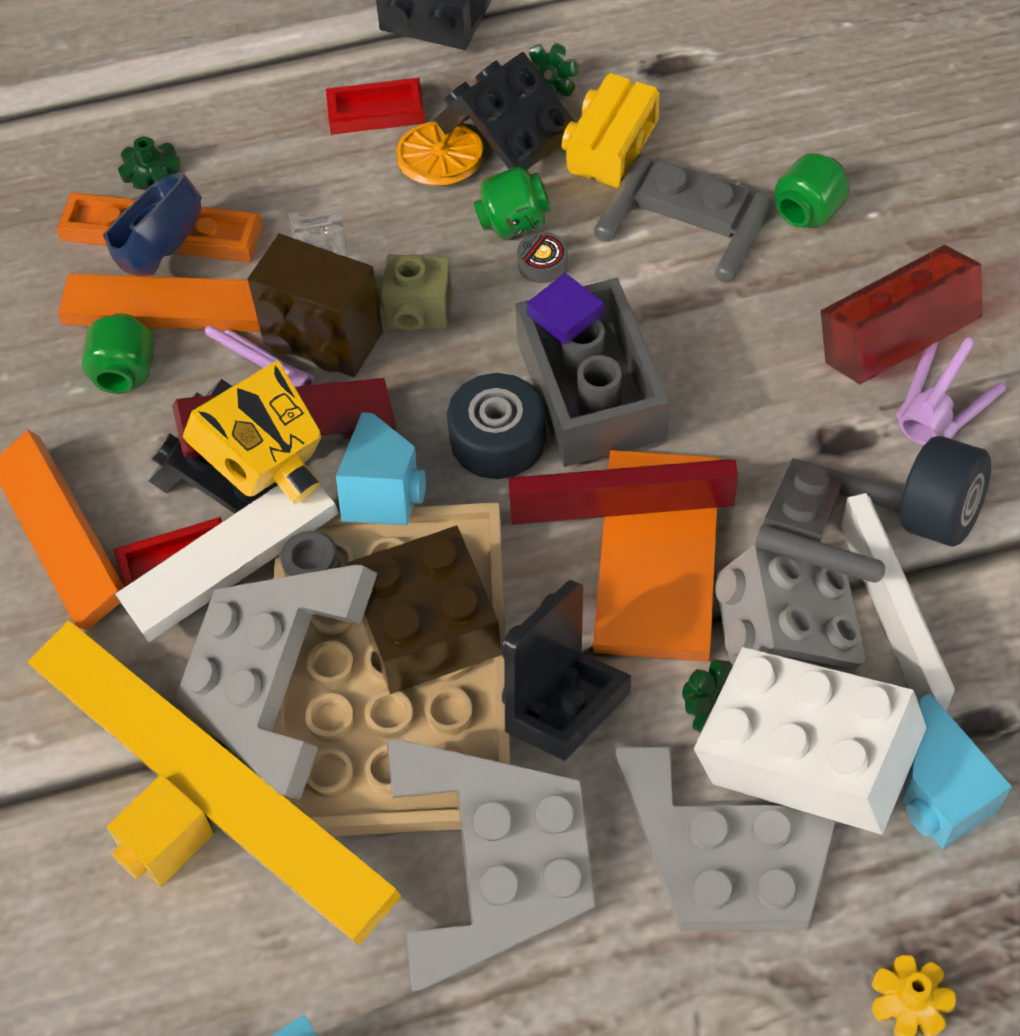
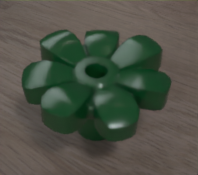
(560, 69)
(147, 162)
(703, 691)

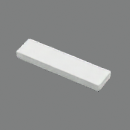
(221, 558)
(896, 604)

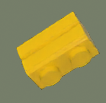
(611, 129)

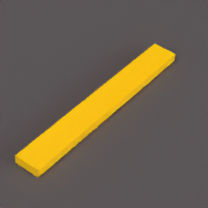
(218, 783)

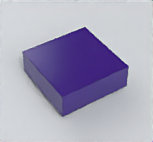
(565, 308)

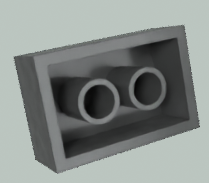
(600, 385)

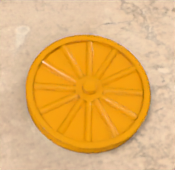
(438, 158)

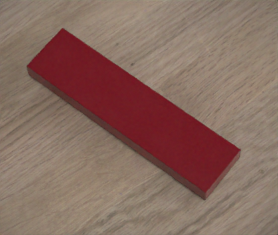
(331, 405)
(622, 491)

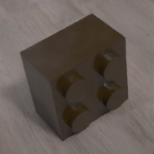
(316, 305)
(428, 610)

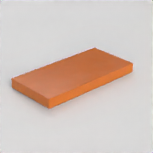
(656, 577)

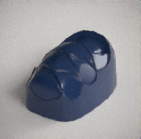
(154, 225)

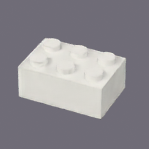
(812, 738)

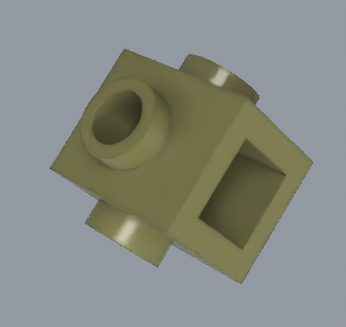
(415, 292)

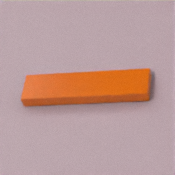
(215, 235)
(160, 301)
(58, 531)

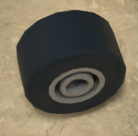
(496, 425)
(945, 490)

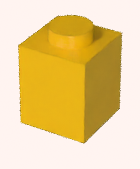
(158, 832)

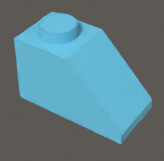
(379, 475)
(950, 780)

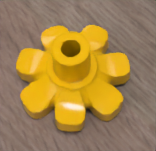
(912, 997)

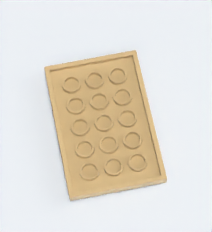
(347, 711)

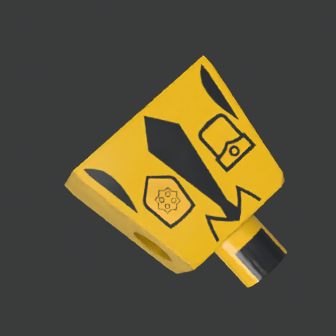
(258, 435)

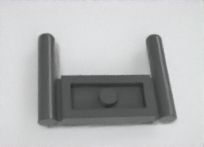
(693, 200)
(803, 511)

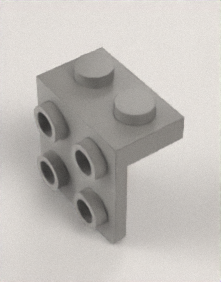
(788, 609)

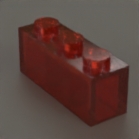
(902, 313)

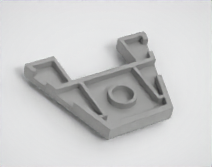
(248, 659)
(519, 850)
(726, 862)

